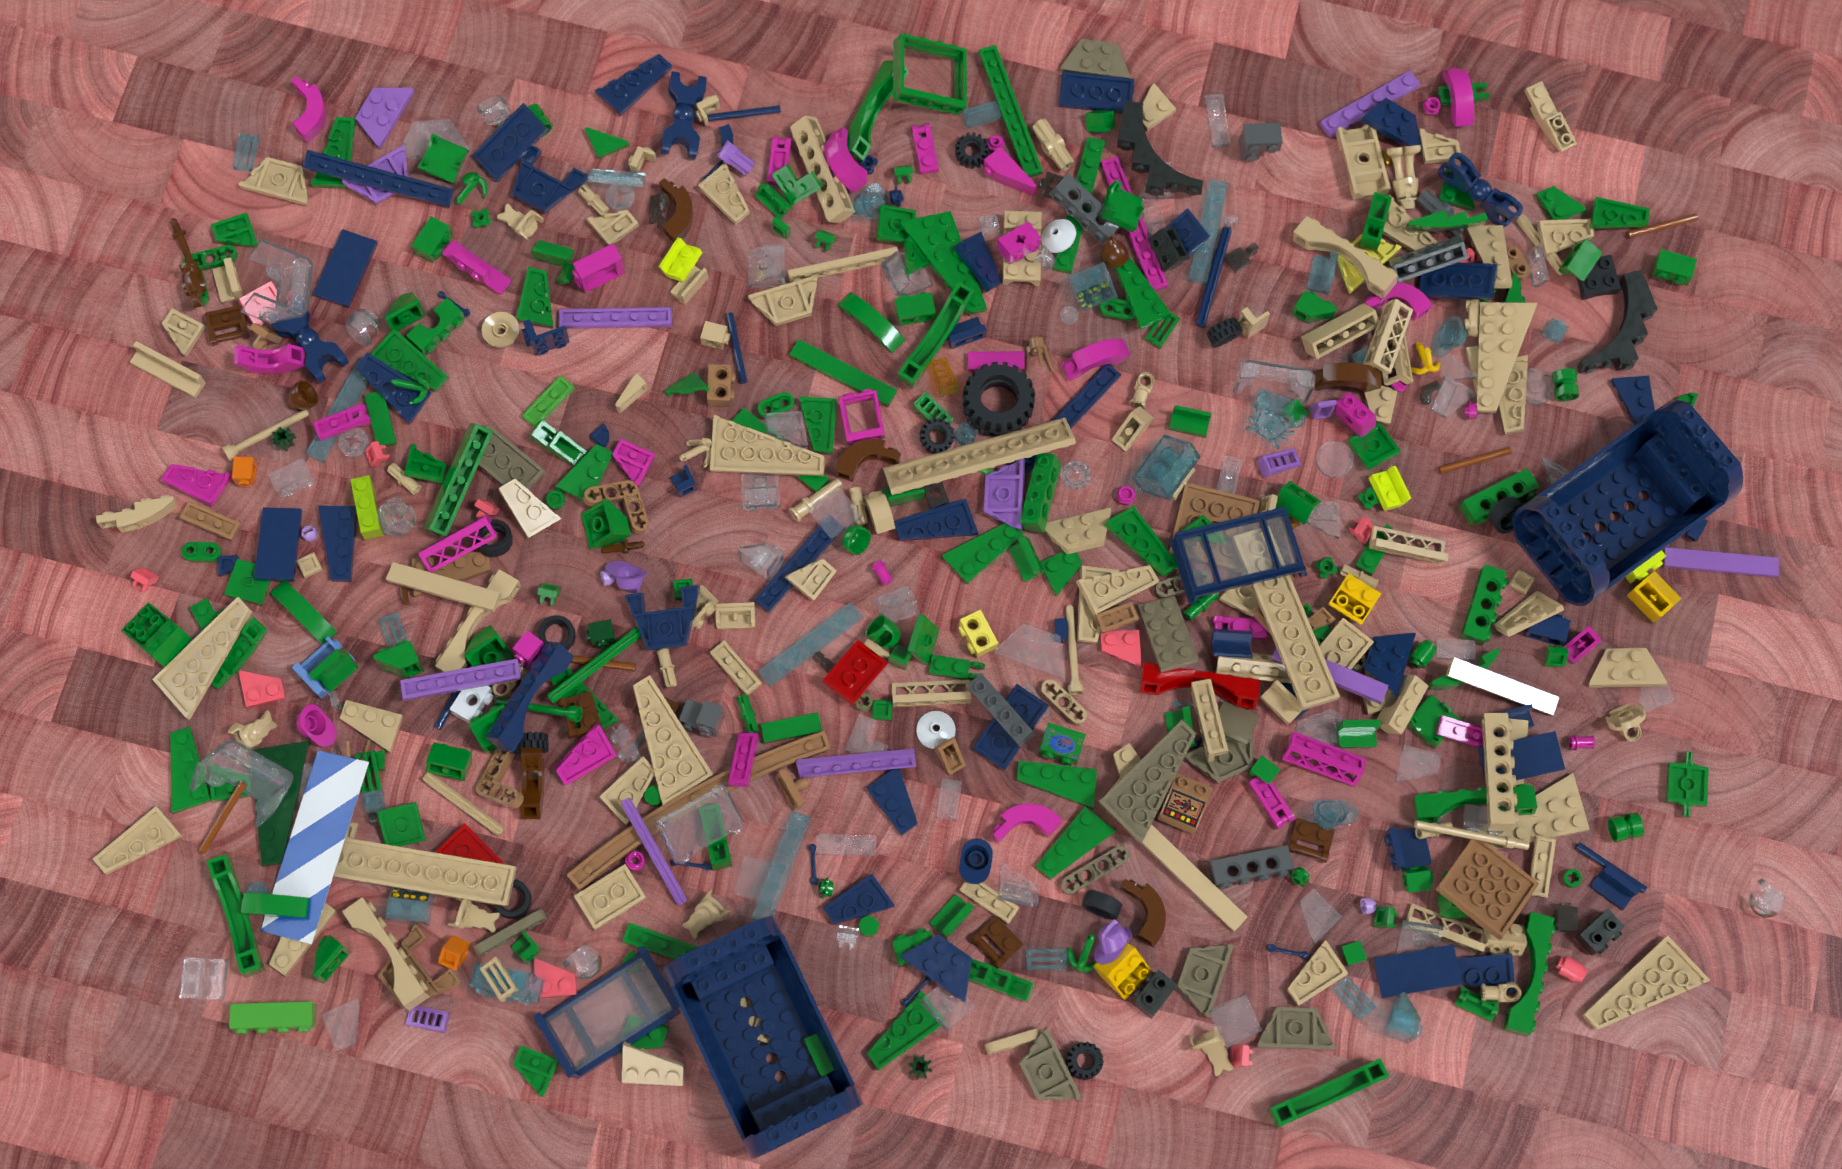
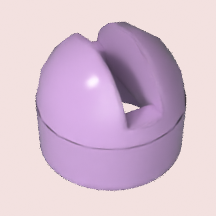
(310, 536)
(607, 578)
(1367, 905)

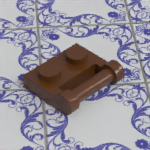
(225, 319)
(589, 717)
(1313, 834)
(1001, 937)

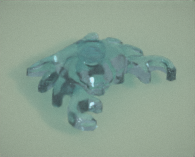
(1270, 425)

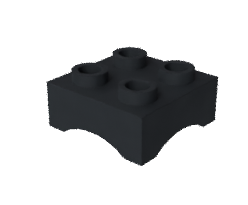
(1600, 280)

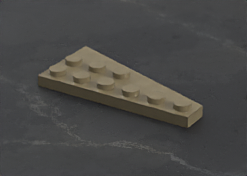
(1142, 790)

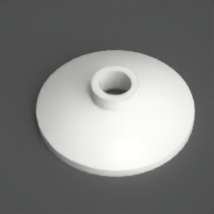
(1062, 240)
(932, 738)

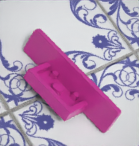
(476, 267)

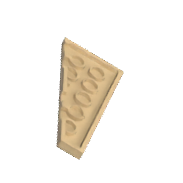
(1500, 340)
(195, 667)

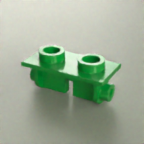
(773, 200)
(1472, 1002)

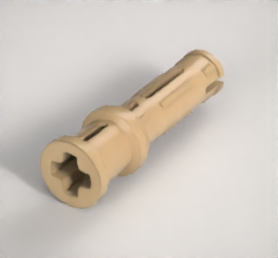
(801, 509)

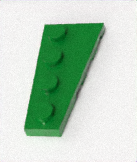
(1145, 302)
(408, 360)
(1139, 536)
(981, 552)
(606, 717)
(183, 764)
(1065, 781)
(1077, 840)
(906, 1032)

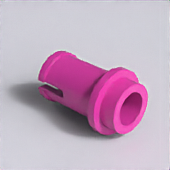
(882, 572)
(1581, 742)

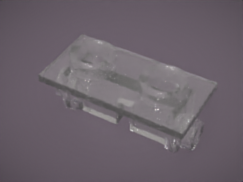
(620, 737)

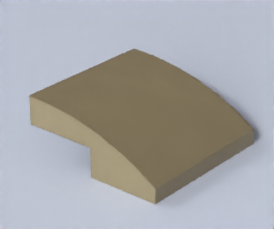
(1238, 722)

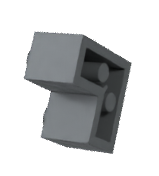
(1258, 139)
(702, 717)

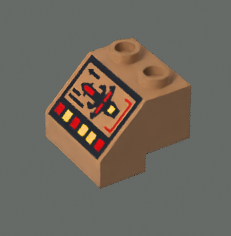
(1185, 803)

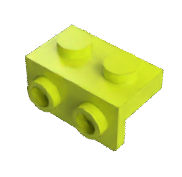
(1641, 572)

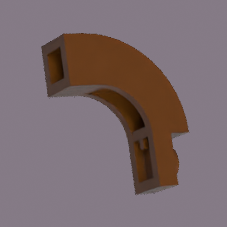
(682, 220)
(1348, 374)
(861, 452)
(532, 783)
(1153, 908)

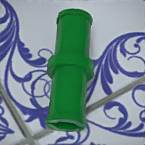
(1201, 605)
(747, 714)

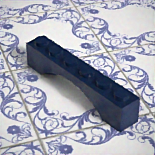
(509, 726)

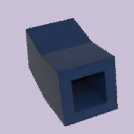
(726, 134)
(1695, 533)
(1061, 628)

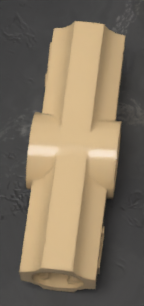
(1053, 145)

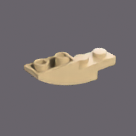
(1548, 118)
(146, 512)

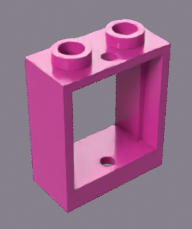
(598, 268)
(865, 395)

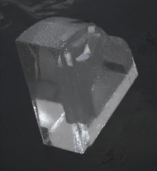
(335, 700)

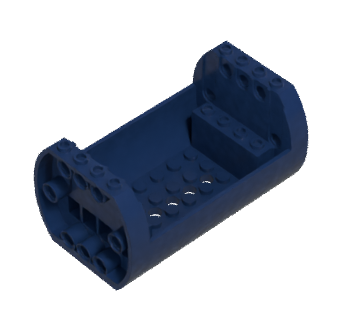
(1665, 456)
(709, 991)

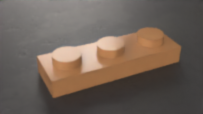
(210, 521)

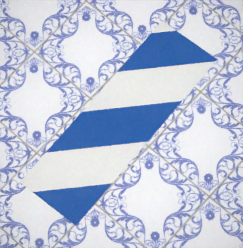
(317, 841)

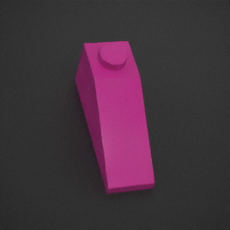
(1006, 171)

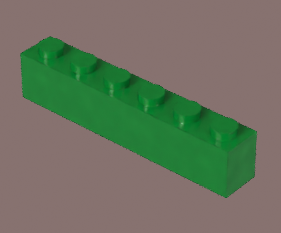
(458, 479)

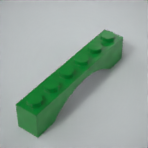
(860, 130)
(937, 335)
(1433, 807)
(241, 929)
(1520, 1017)
(1328, 1093)

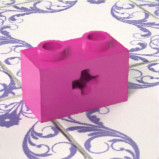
(1019, 243)
(1355, 414)
(527, 649)

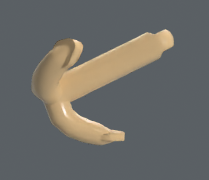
(702, 445)

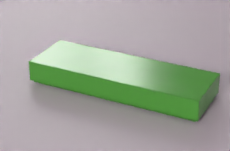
(548, 401)

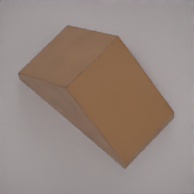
(950, 755)

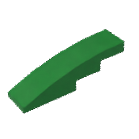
(1440, 221)
(1000, 981)

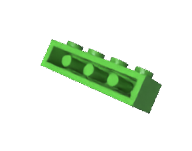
(272, 1016)

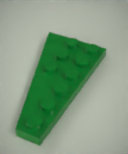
(936, 239)

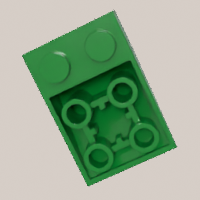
(156, 634)

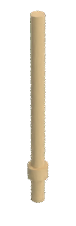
(1507, 841)

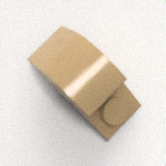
(879, 512)

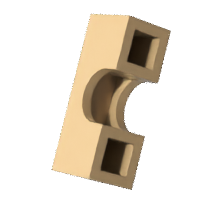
(1396, 717)

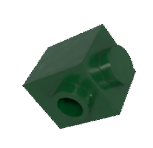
(601, 633)

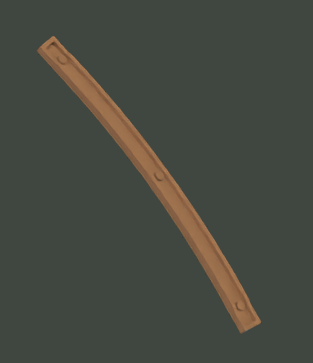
(629, 839)

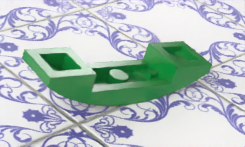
(873, 321)
(303, 612)
(240, 652)
(1445, 682)

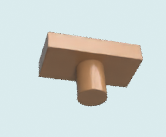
(264, 335)
(1117, 617)
(792, 789)

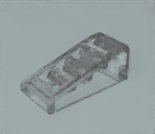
(1153, 225)

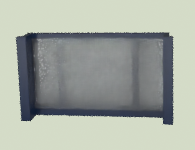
(1237, 553)
(607, 1014)

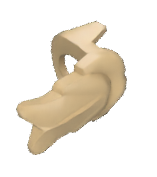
(522, 224)
(253, 733)
(705, 915)
(471, 916)
(1213, 1046)

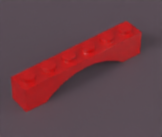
(1238, 690)

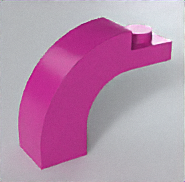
(1461, 96)
(314, 117)
(842, 163)
(1406, 294)
(1097, 354)
(269, 361)
(1029, 814)

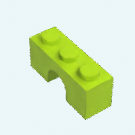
(366, 507)

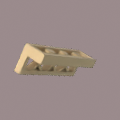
(1385, 332)
(1402, 361)
(167, 370)
(1407, 549)
(1259, 667)
(931, 697)
(1208, 719)
(1448, 936)

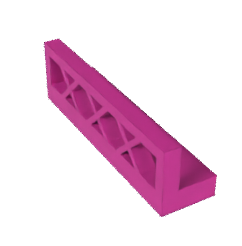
(458, 535)
(1326, 756)

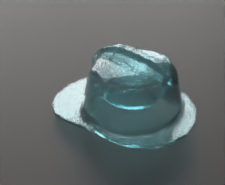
(868, 202)
(1450, 336)
(1332, 813)

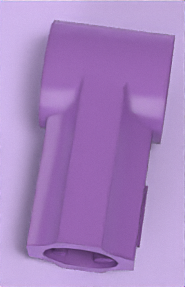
(731, 155)

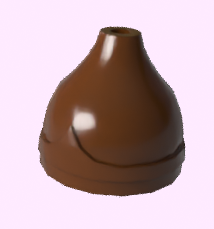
(1114, 253)
(302, 396)

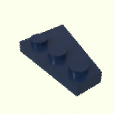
(979, 261)
(894, 800)

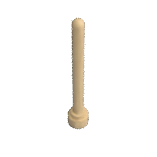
(231, 450)
(1075, 686)

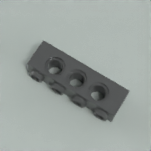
(1084, 199)
(1429, 258)
(1000, 710)
(1279, 855)

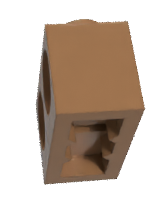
(717, 385)

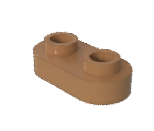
(1516, 262)

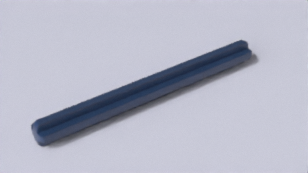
(1213, 277)

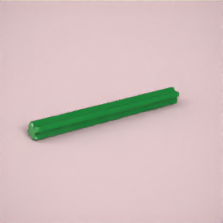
(595, 664)

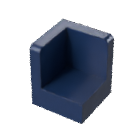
(684, 482)

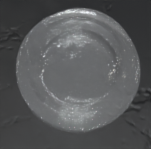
(1069, 315)

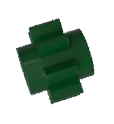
(283, 443)
(914, 1065)

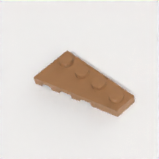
(463, 568)

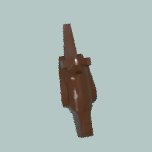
(192, 280)

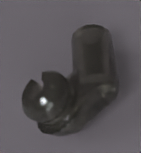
(1426, 392)

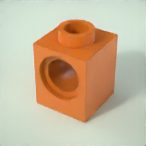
(244, 471)
(454, 953)

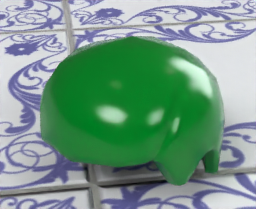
(856, 539)

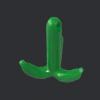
(471, 180)
(422, 386)
(1081, 966)

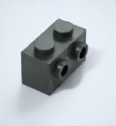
(1168, 248)
(1600, 932)
(1154, 994)

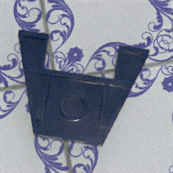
(541, 189)
(665, 627)

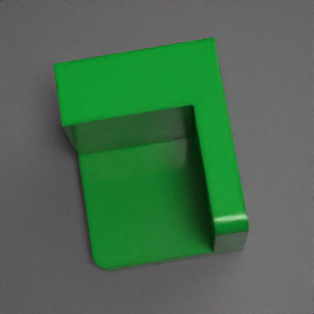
(1100, 121)
(900, 657)
(1264, 770)
(526, 948)

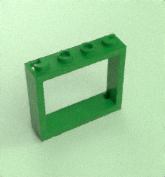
(924, 99)

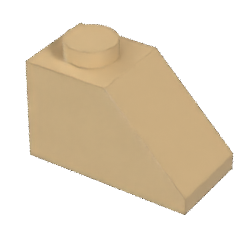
(1132, 428)

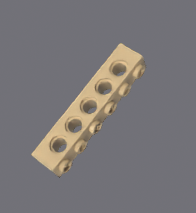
(833, 194)
(1498, 819)

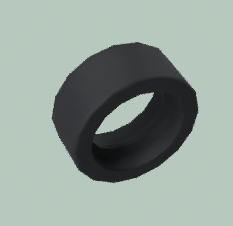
(1498, 512)
(500, 548)
(557, 619)
(1102, 904)
(525, 906)

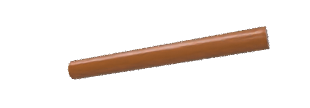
(1663, 225)
(1474, 460)
(611, 664)
(222, 817)

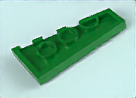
(339, 146)

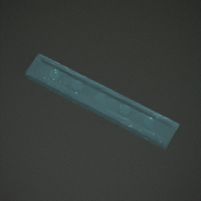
(1210, 221)
(346, 399)
(810, 644)
(781, 866)

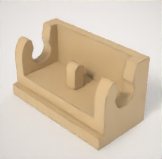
(735, 615)

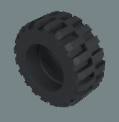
(1004, 377)

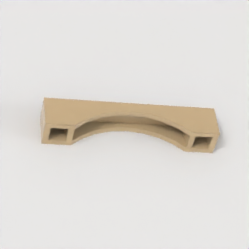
(1314, 236)
(454, 655)
(406, 984)

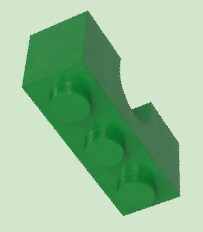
(427, 339)

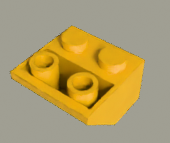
(1654, 597)
(1354, 599)
(1125, 972)

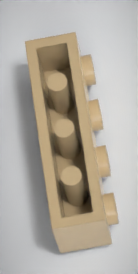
(1340, 331)

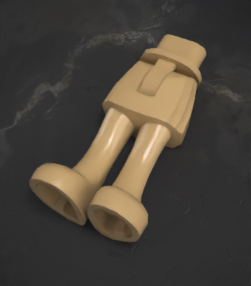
(1405, 187)

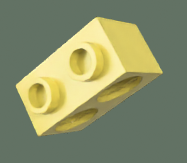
(982, 632)

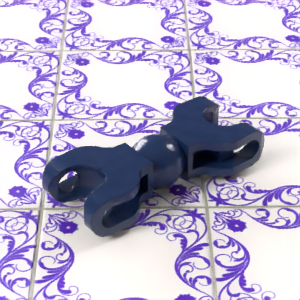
(683, 115)
(1480, 190)
(317, 351)

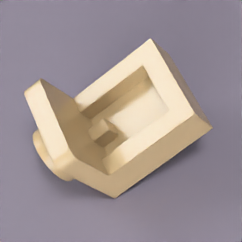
(707, 106)
(641, 154)

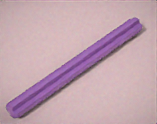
(653, 851)

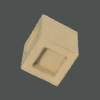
(714, 335)

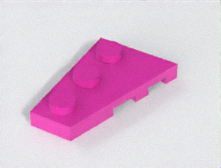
(199, 484)
(585, 755)

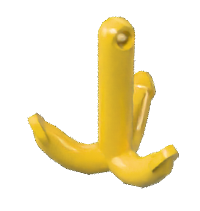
(1426, 358)

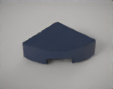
(601, 436)
(226, 564)

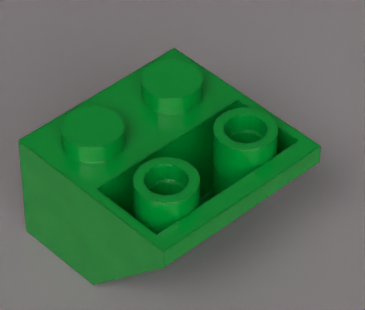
(400, 660)
(481, 727)

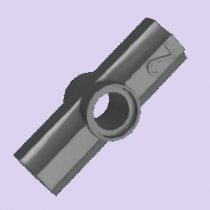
(1432, 205)

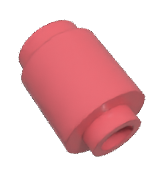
(1571, 969)

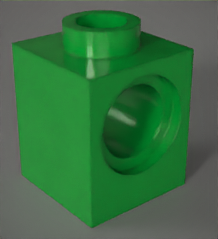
(1417, 878)

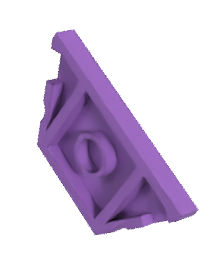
(382, 112)
(392, 162)
(1005, 494)

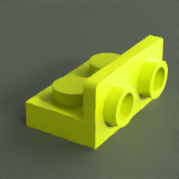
(680, 260)
(1390, 488)

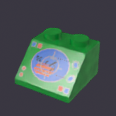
(1062, 744)

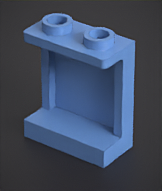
(313, 661)

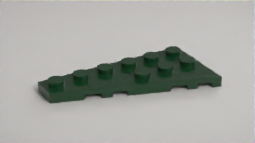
(275, 830)

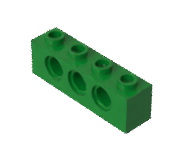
(1522, 480)
(1040, 492)
(1487, 576)

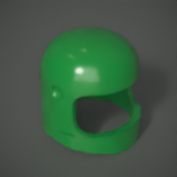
(884, 632)

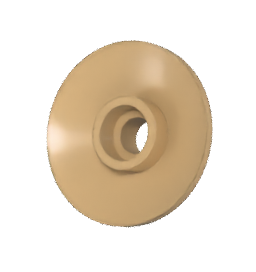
(497, 322)

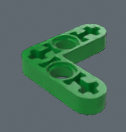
(217, 263)

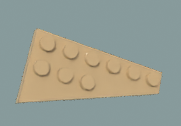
(750, 451)
(672, 753)
(1557, 814)
(1655, 978)

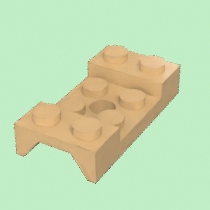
(1363, 176)
(1029, 267)

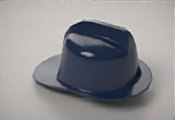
(975, 861)

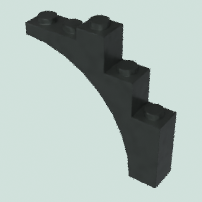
(1145, 160)
(1637, 308)

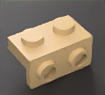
(704, 607)
(1512, 942)

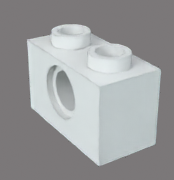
(467, 712)

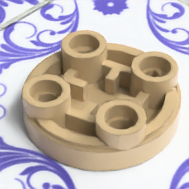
(1472, 322)

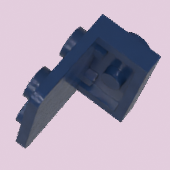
(546, 341)
(1406, 849)

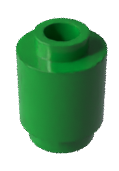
(1422, 654)

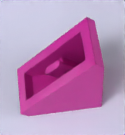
(1582, 644)

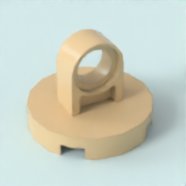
(1626, 717)

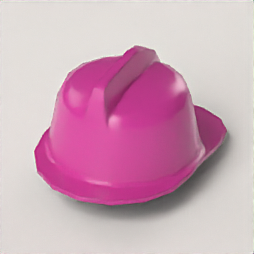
(316, 725)

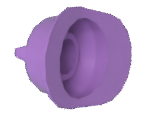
(627, 575)
(1111, 942)

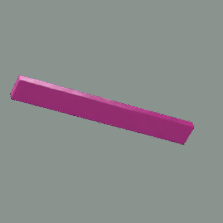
(1139, 238)

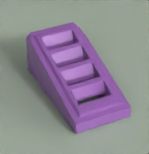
(1322, 409)
(1268, 468)
(442, 1025)

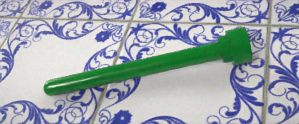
(572, 713)

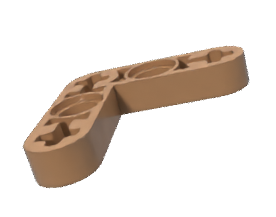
(626, 497)
(494, 781)

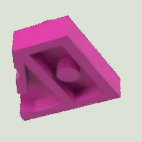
(633, 460)

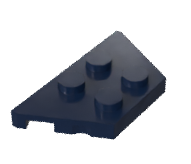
(1394, 123)
(1389, 659)
(942, 964)

